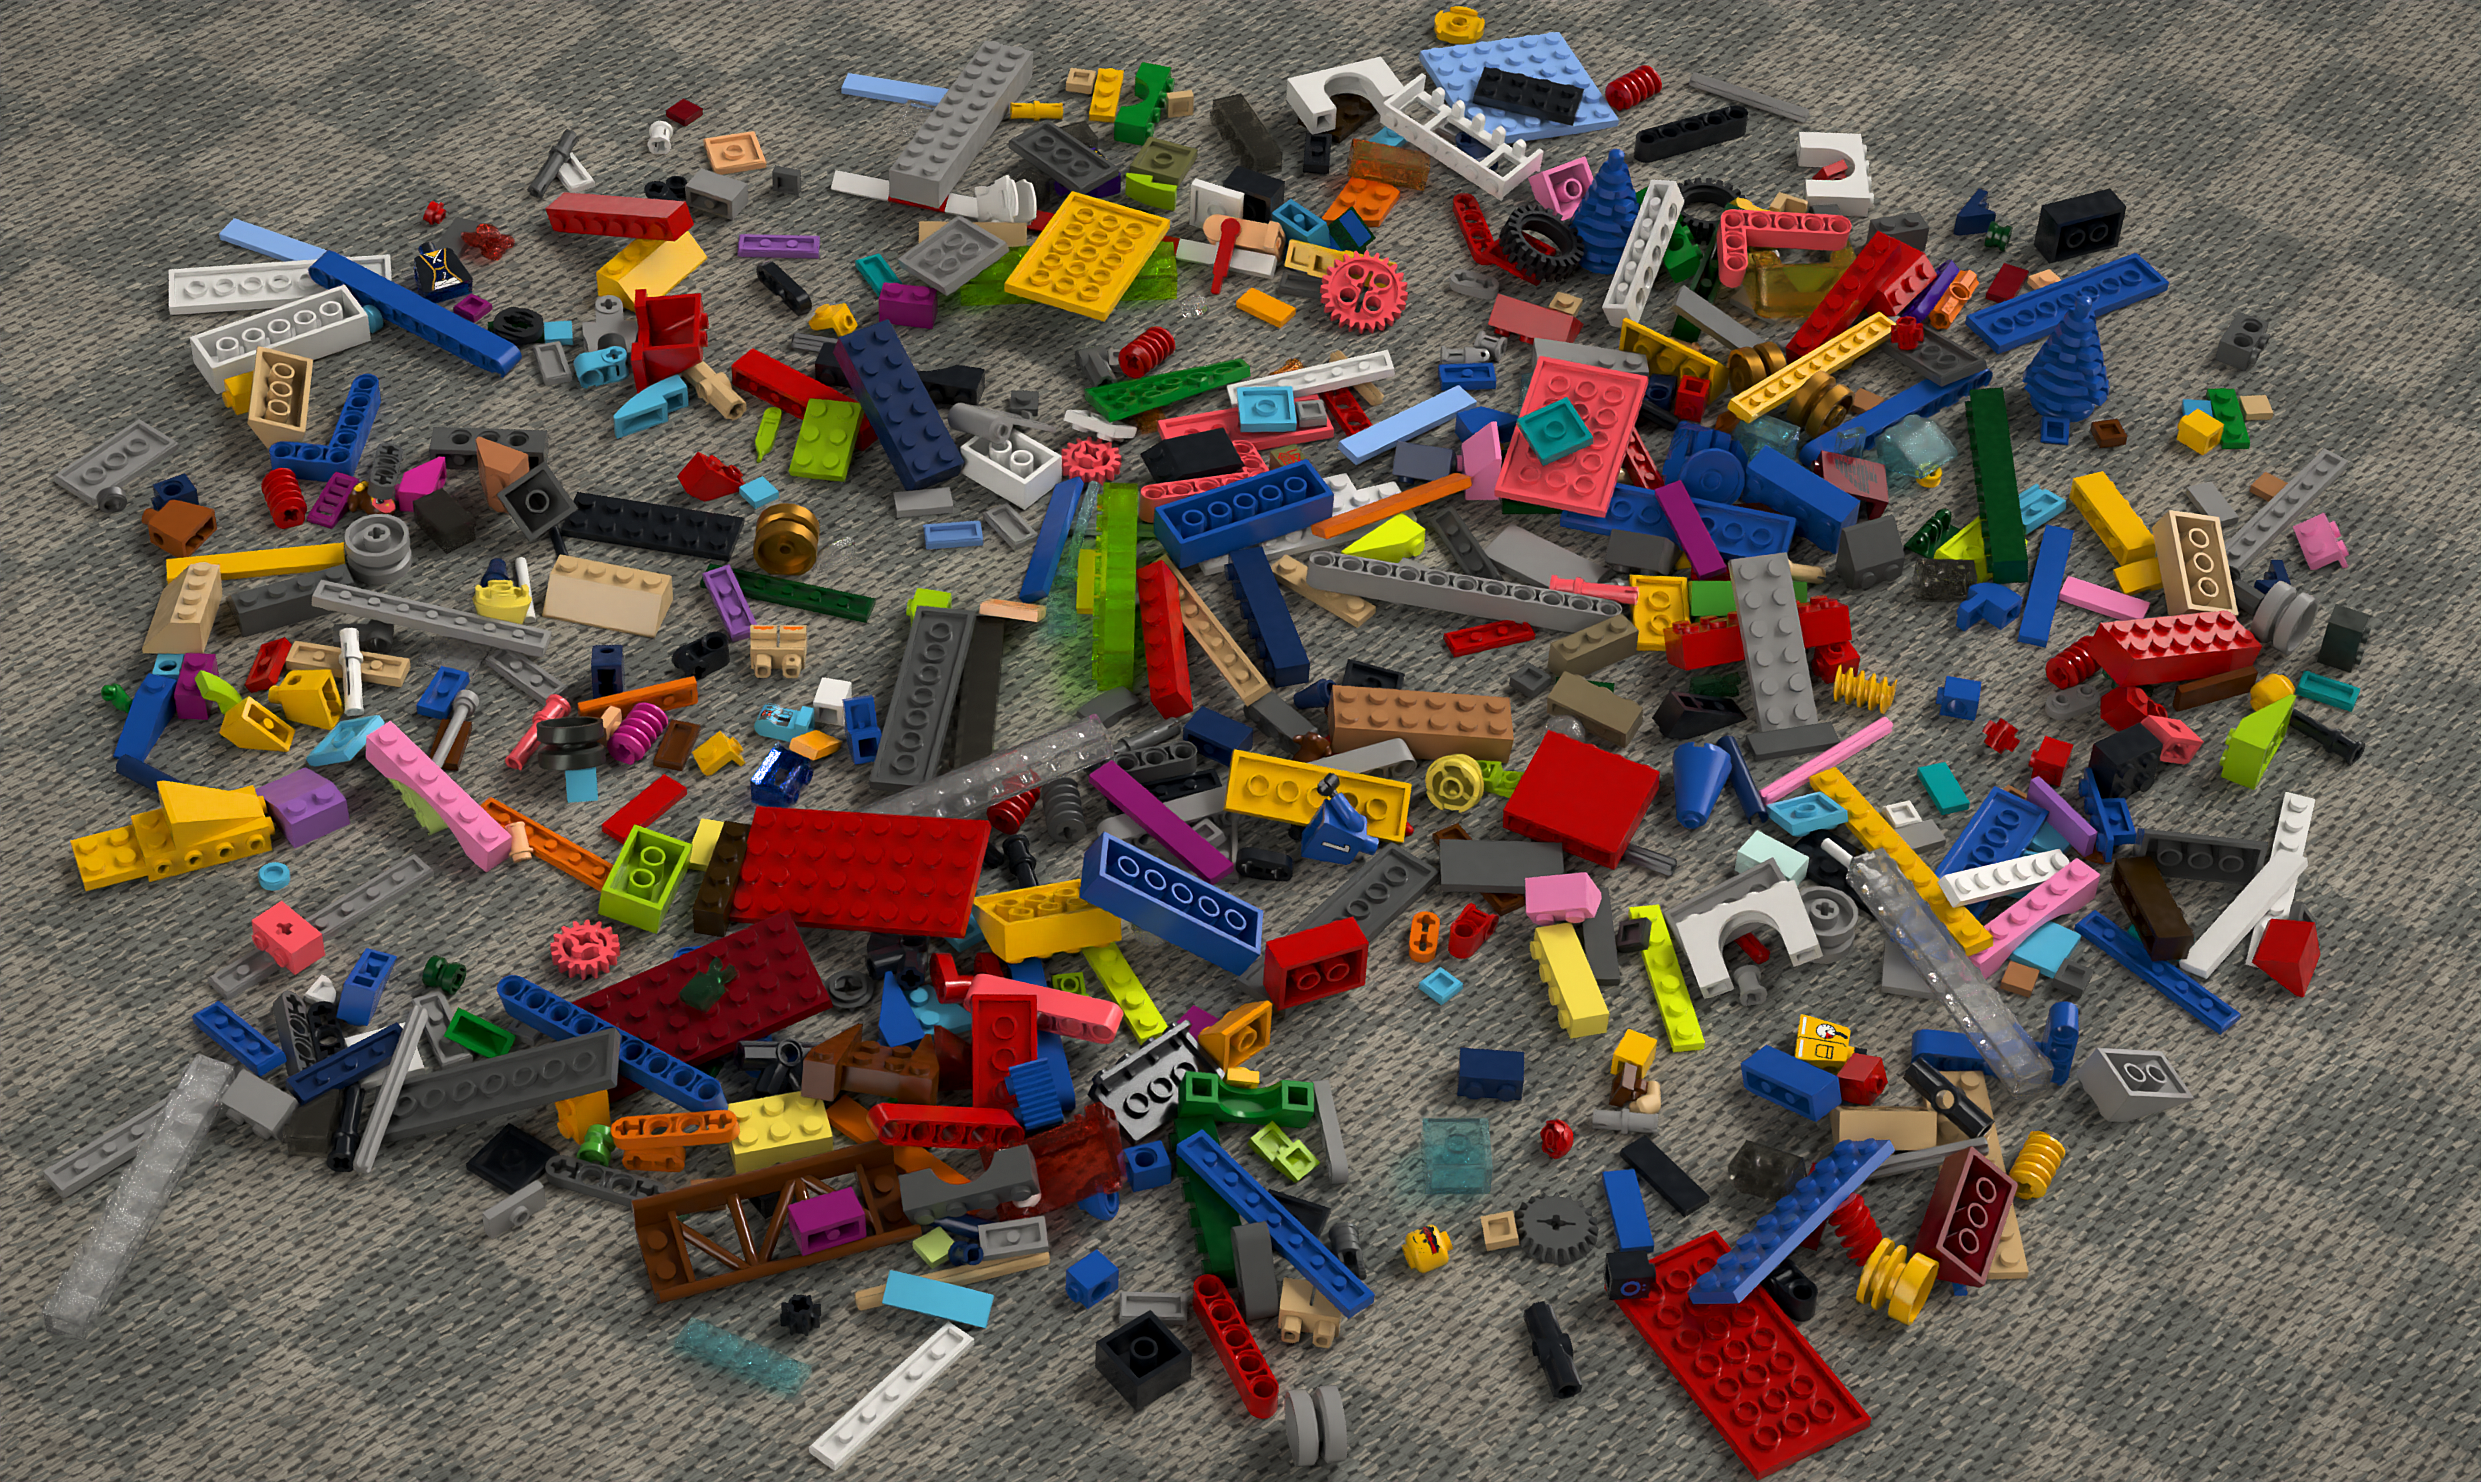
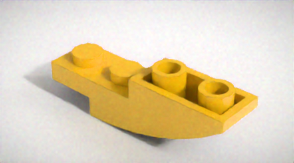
(1316, 259)

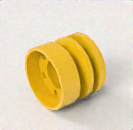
(1891, 1279)

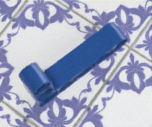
(347, 443)
(1956, 1053)

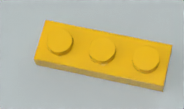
(1106, 95)

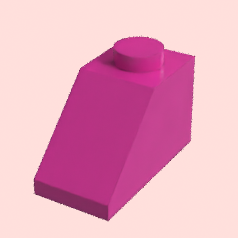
(420, 482)

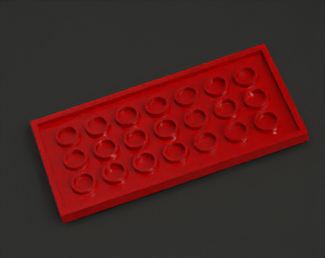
(861, 871)
(1743, 1364)

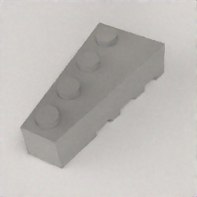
(1590, 355)

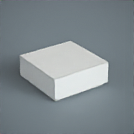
(1901, 814)

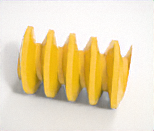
(1864, 690)
(2036, 1165)

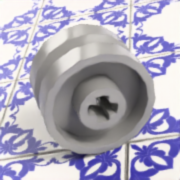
(378, 549)
(2284, 617)
(1833, 921)
(1315, 1425)

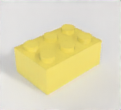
(778, 1130)

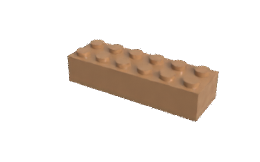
(1427, 721)

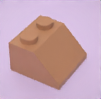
(498, 469)

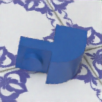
(1991, 602)
(861, 728)

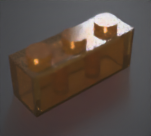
(1388, 164)

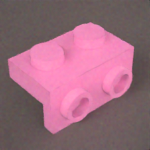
(2320, 542)

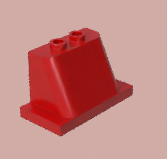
(668, 336)

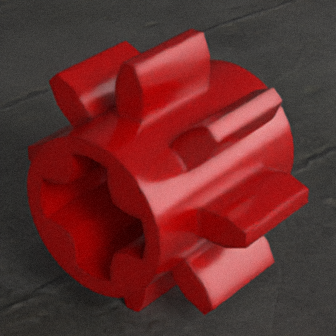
(1906, 333)
(2001, 735)

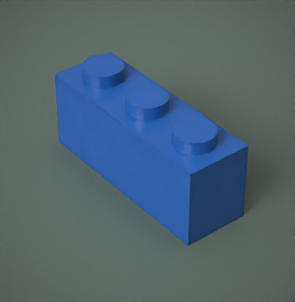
(1791, 1083)

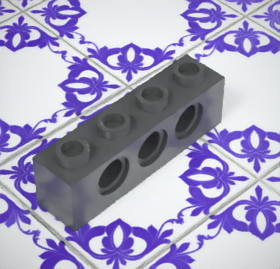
(460, 450)

